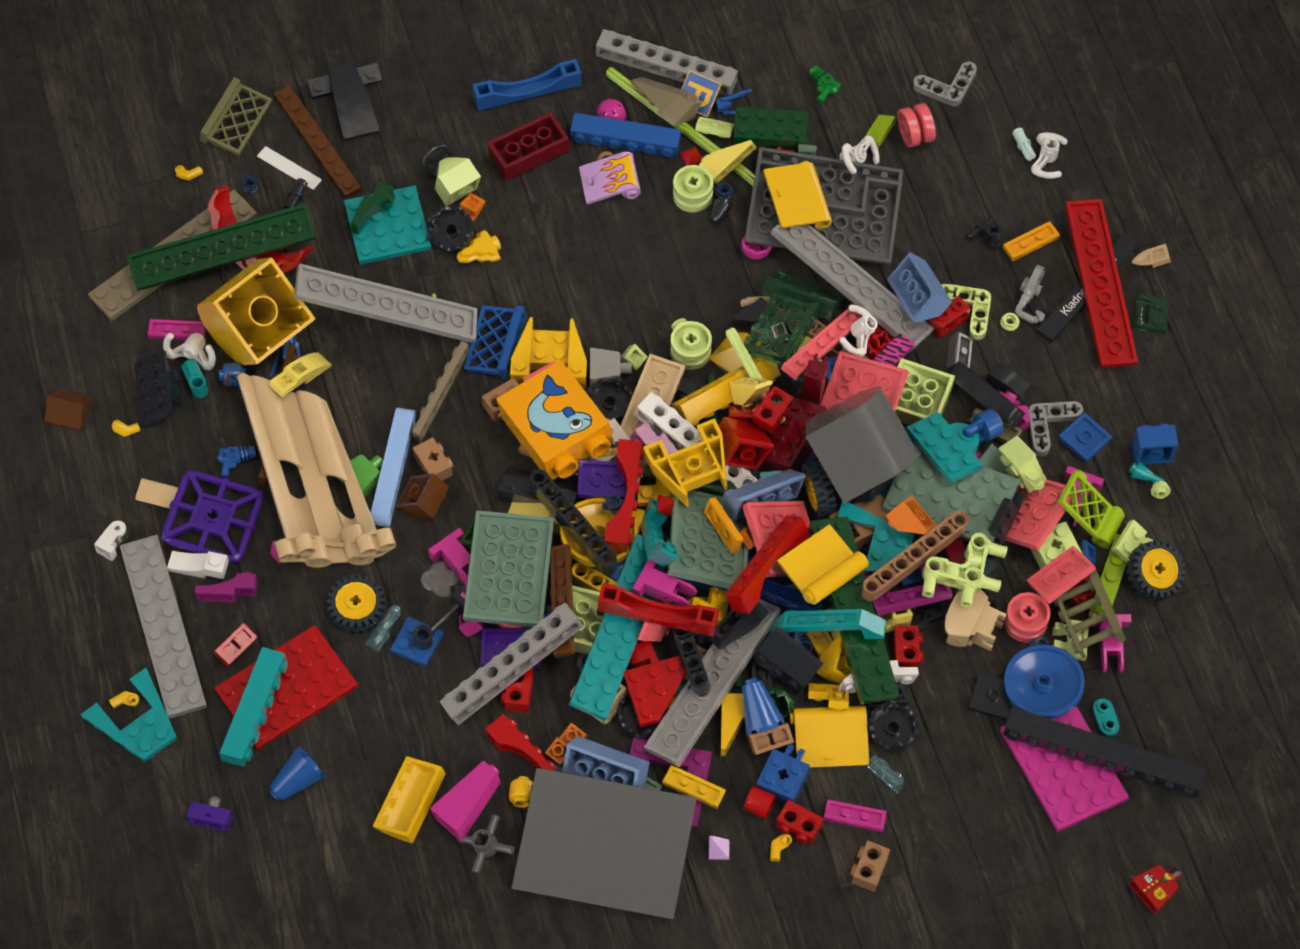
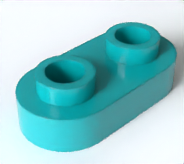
(1104, 717)

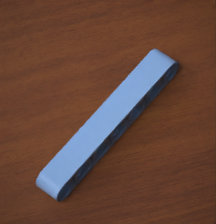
(392, 467)

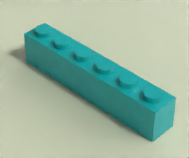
(253, 707)

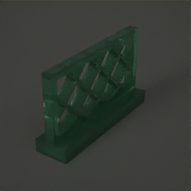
(804, 292)

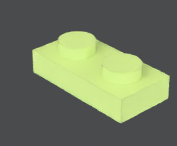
(715, 127)

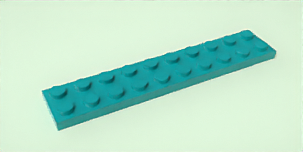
(611, 645)

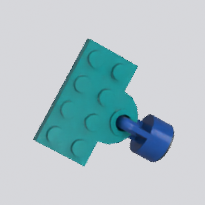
(953, 445)

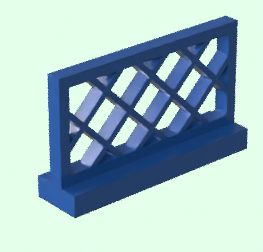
(514, 333)

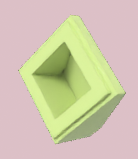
(633, 355)

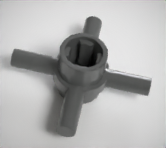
(490, 843)

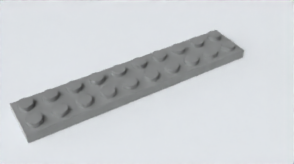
(852, 281)
(385, 303)
(163, 627)
(692, 712)

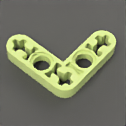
(976, 305)

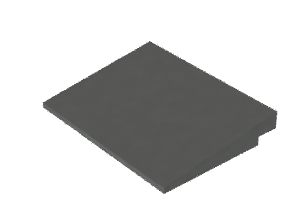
(859, 204)
(604, 843)

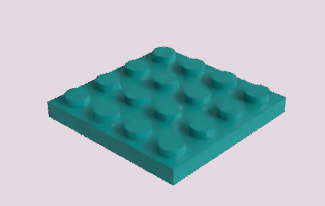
(391, 231)

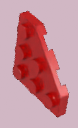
(654, 688)

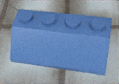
(918, 289)
(776, 488)
(604, 763)

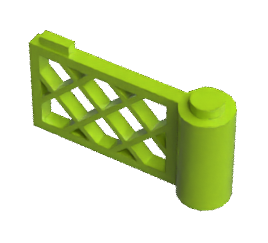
(1105, 523)

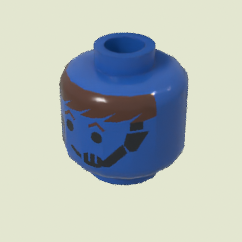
(229, 374)

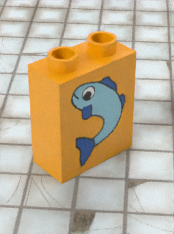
(556, 421)

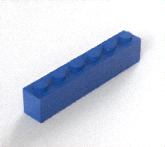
(625, 135)

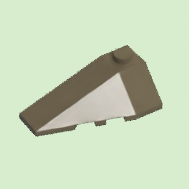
(673, 103)

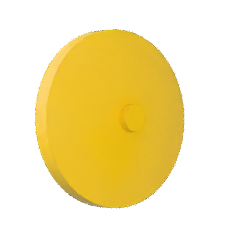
(598, 518)

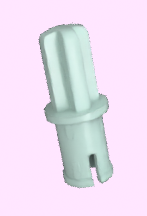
(1023, 144)

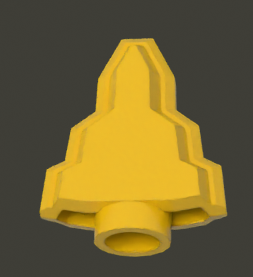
(481, 248)

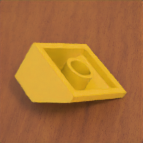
(726, 357)
(835, 662)

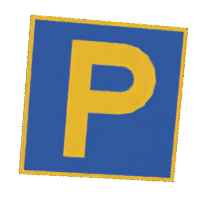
(704, 89)

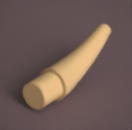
(749, 300)

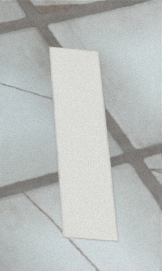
(288, 167)

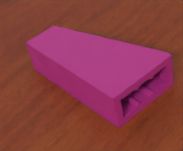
(466, 800)

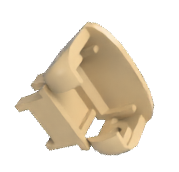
(974, 621)

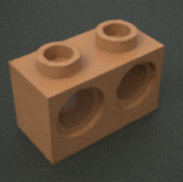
(489, 398)
(770, 739)
(873, 867)

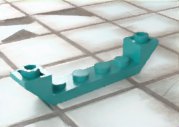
(656, 548)
(832, 620)

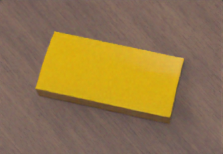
(409, 799)

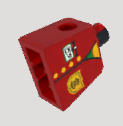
(1156, 887)

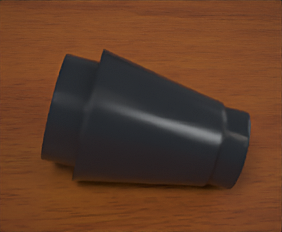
(720, 210)

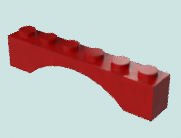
(618, 528)
(747, 588)
(623, 603)
(508, 738)

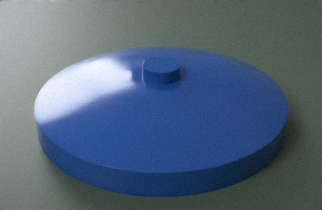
(1044, 681)

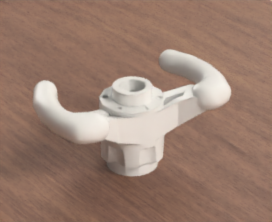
(1049, 152)
(858, 153)
(861, 330)
(191, 349)

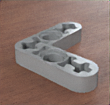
(948, 91)
(1045, 416)

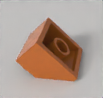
(910, 517)

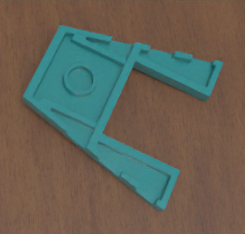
(886, 541)
(147, 733)

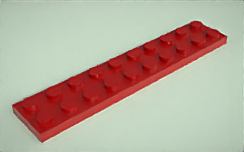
(1101, 283)

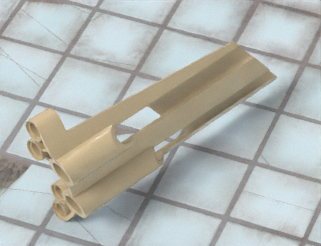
(304, 433)

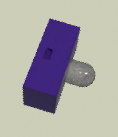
(210, 815)

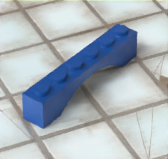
(560, 77)

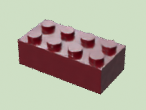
(528, 146)
(790, 439)

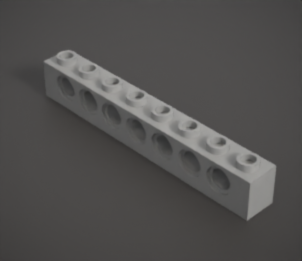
(676, 67)
(521, 663)

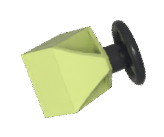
(455, 175)

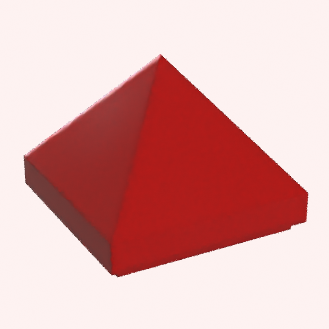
(691, 156)
(665, 505)

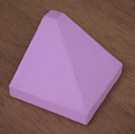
(718, 848)

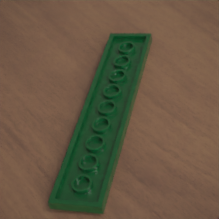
(221, 247)
(866, 657)

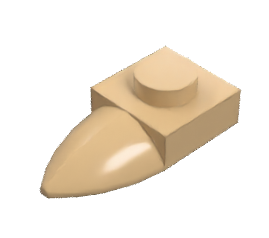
(1154, 256)

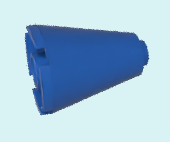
(759, 708)
(296, 775)

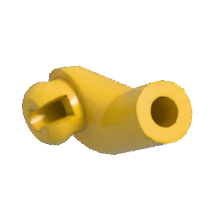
(186, 174)
(124, 698)
(778, 845)

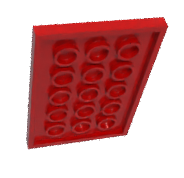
(308, 686)

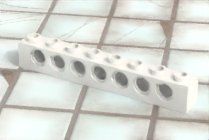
(660, 424)

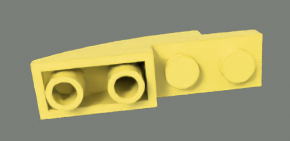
(299, 372)

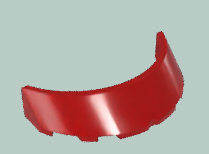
(222, 215)

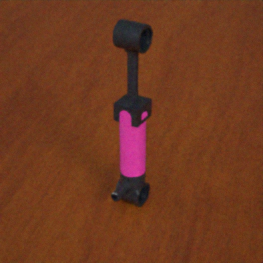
(458, 602)

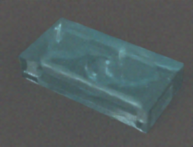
(890, 777)

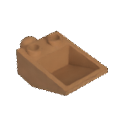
(863, 534)

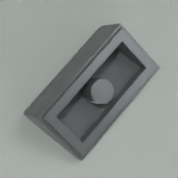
(959, 349)

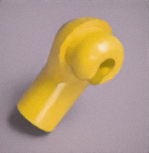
(123, 429)

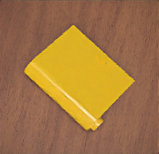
(798, 195)
(822, 565)
(831, 736)

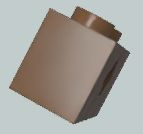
(432, 460)

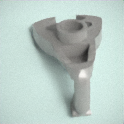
(1030, 288)

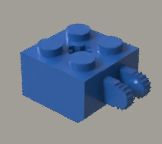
(791, 769)

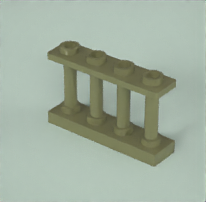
(1107, 614)

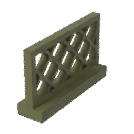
(220, 114)

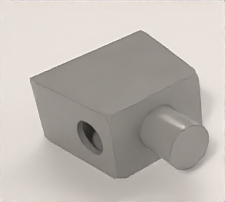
(606, 365)

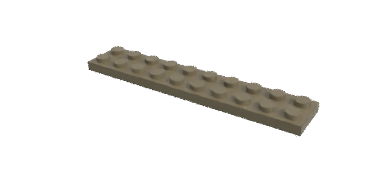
(120, 292)

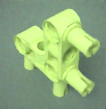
(957, 575)

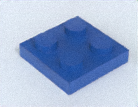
(1085, 437)
(405, 646)

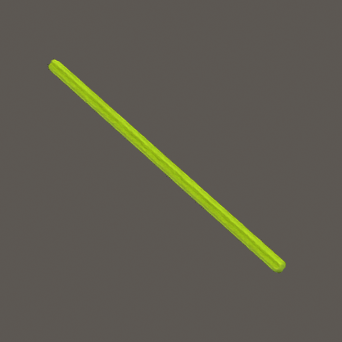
(685, 128)

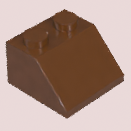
(422, 496)

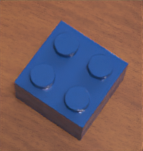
(1154, 444)

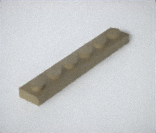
(442, 387)

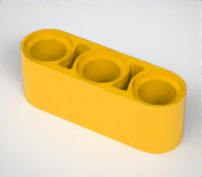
(590, 577)

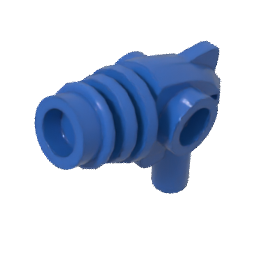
(232, 456)

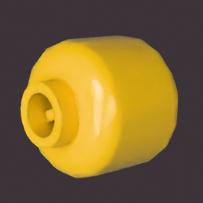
(520, 791)

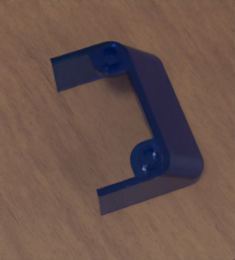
(786, 597)

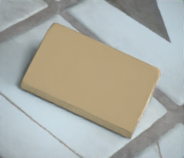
(156, 493)

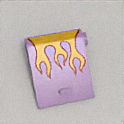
(610, 177)

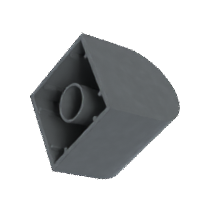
(860, 443)

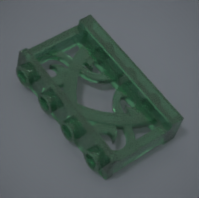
(770, 317)

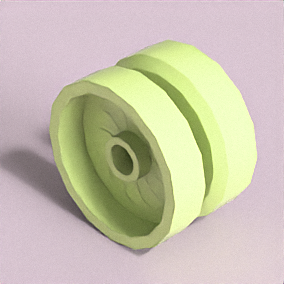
(693, 188)
(691, 345)

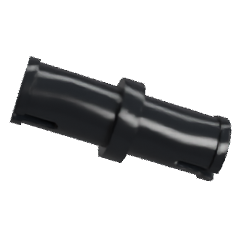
(296, 194)

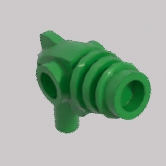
(825, 83)

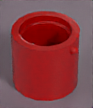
(759, 802)

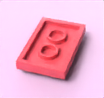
(1061, 574)

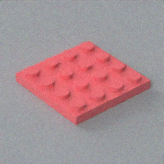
(857, 374)
(1037, 515)
(765, 518)

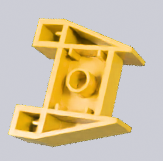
(542, 347)
(692, 465)

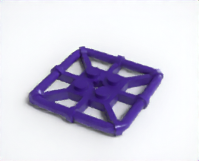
(206, 505)

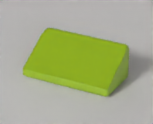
(881, 128)

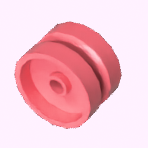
(916, 125)
(1027, 617)

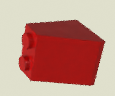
(744, 443)

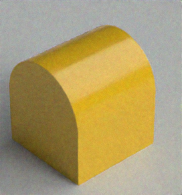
(254, 313)

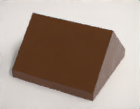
(67, 409)

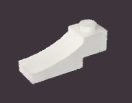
(198, 565)

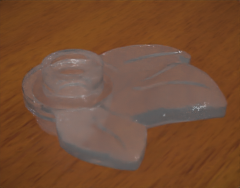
(441, 578)

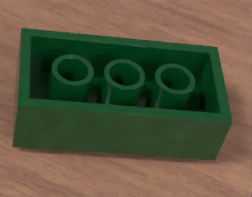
(770, 127)

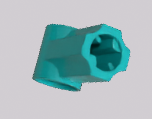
(195, 378)

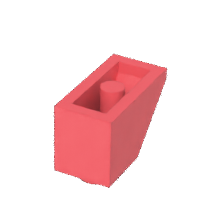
(653, 632)

